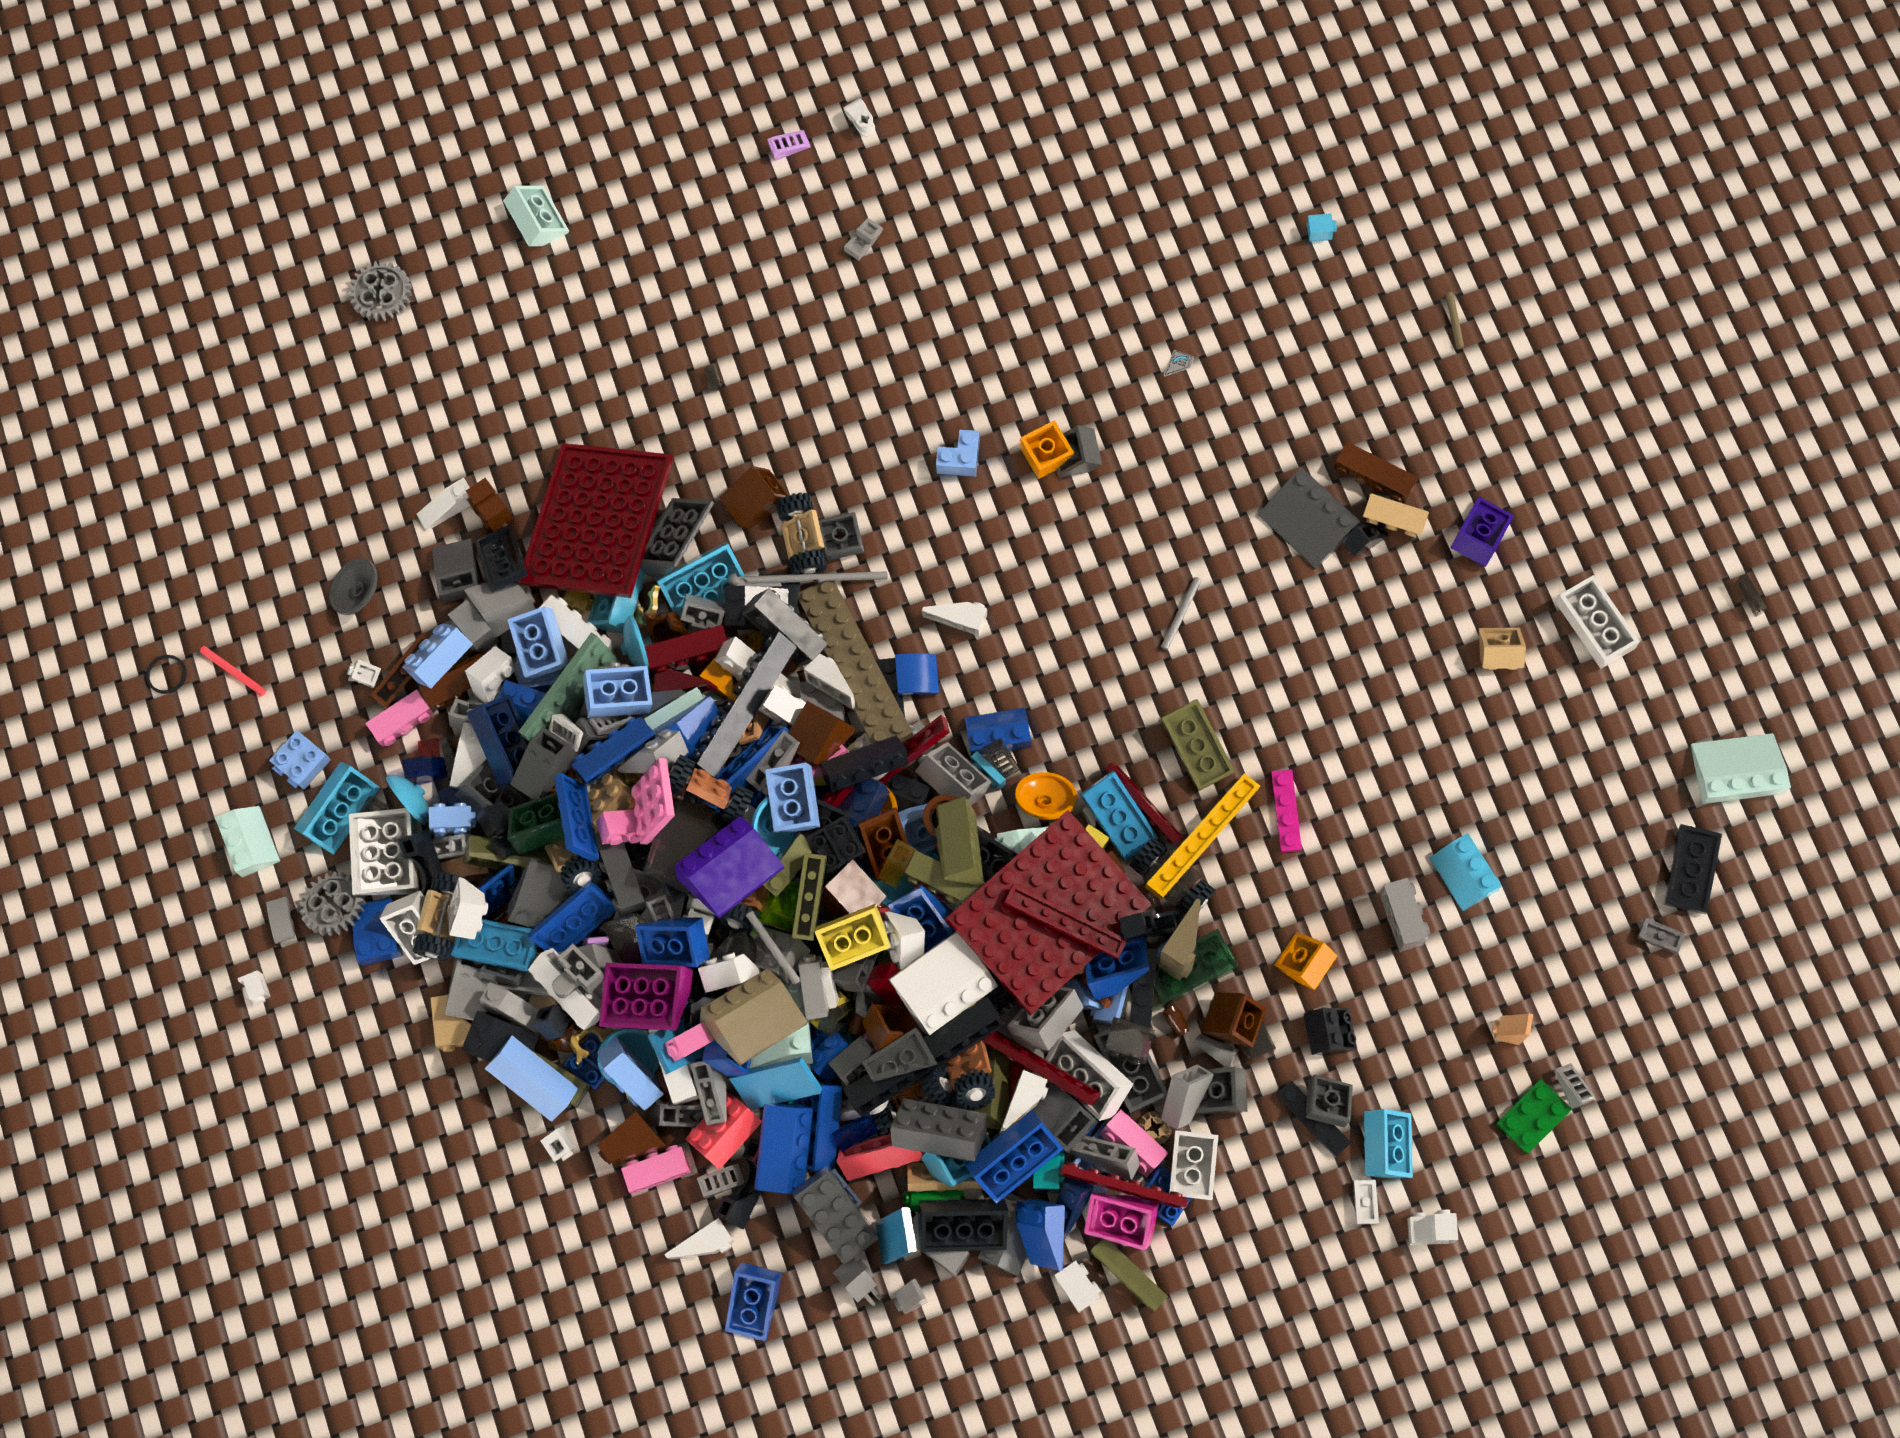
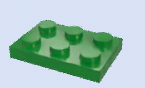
(1533, 1116)

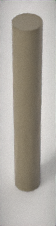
(1454, 320)

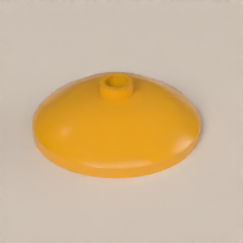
(1045, 795)

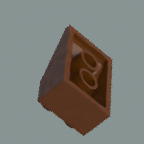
(878, 838)

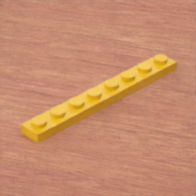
(1202, 836)

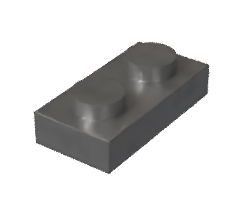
(1661, 936)

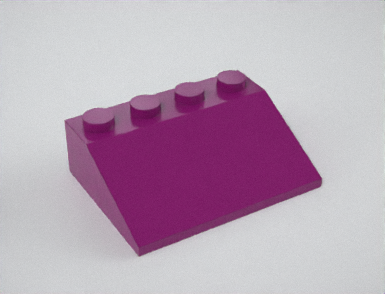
(644, 995)

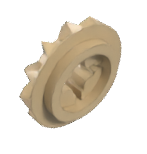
(1164, 1131)

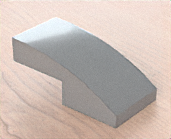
(864, 238)
(280, 920)

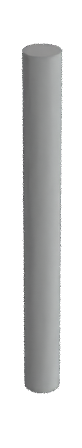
(1181, 613)
(773, 948)

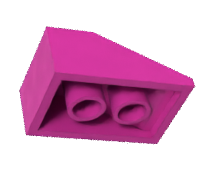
(1122, 1219)

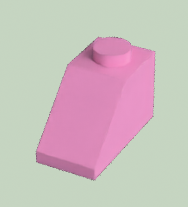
(688, 1041)

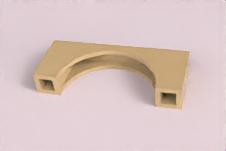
(452, 1031)

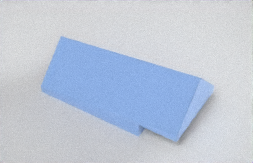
(531, 1078)

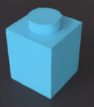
(1321, 227)

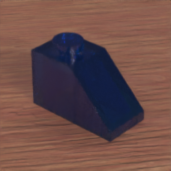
(424, 769)

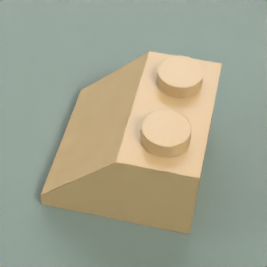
(1501, 648)

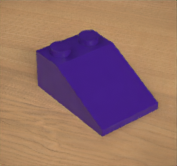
(1482, 531)

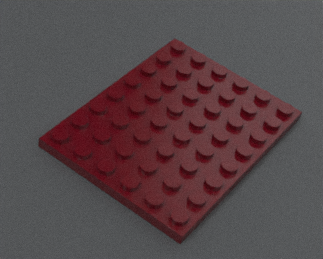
(596, 520)
(1062, 868)

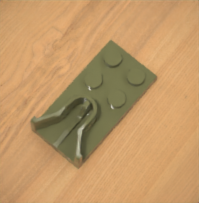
(1197, 744)

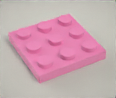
(653, 801)

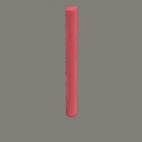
(233, 671)

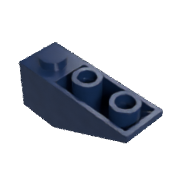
(1075, 1198)

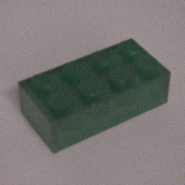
(1211, 963)

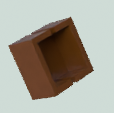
(488, 506)
(887, 1030)

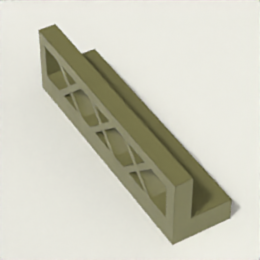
(1129, 1274)

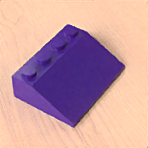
(728, 867)

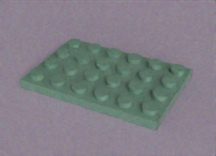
(567, 692)

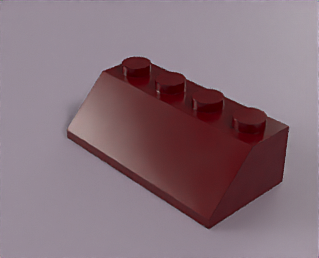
(686, 649)

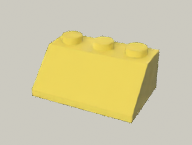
(852, 937)

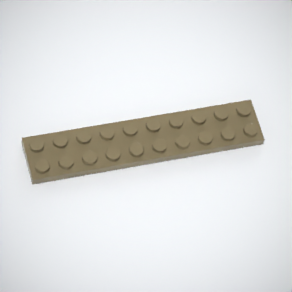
(847, 647)

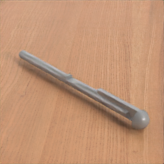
(776, 580)

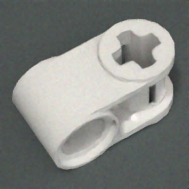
(860, 117)

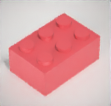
(722, 1140)

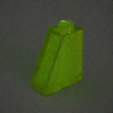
(781, 910)

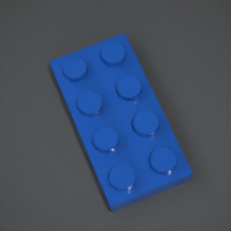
(576, 817)
(573, 919)

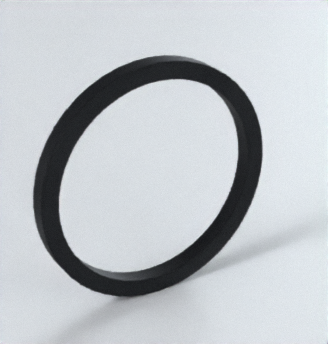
(173, 689)

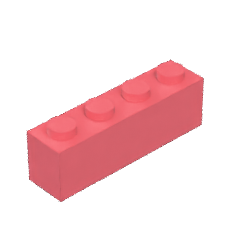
(874, 1157)

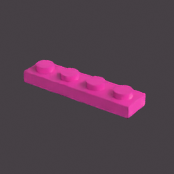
(1286, 811)

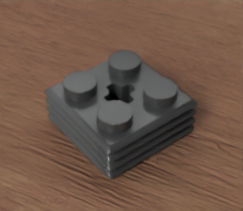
(848, 527)
(1337, 1107)

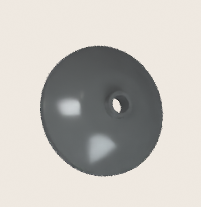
(353, 586)

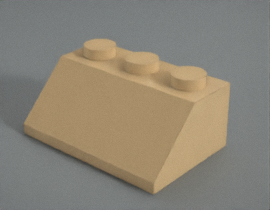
(1395, 515)

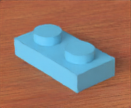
(988, 770)

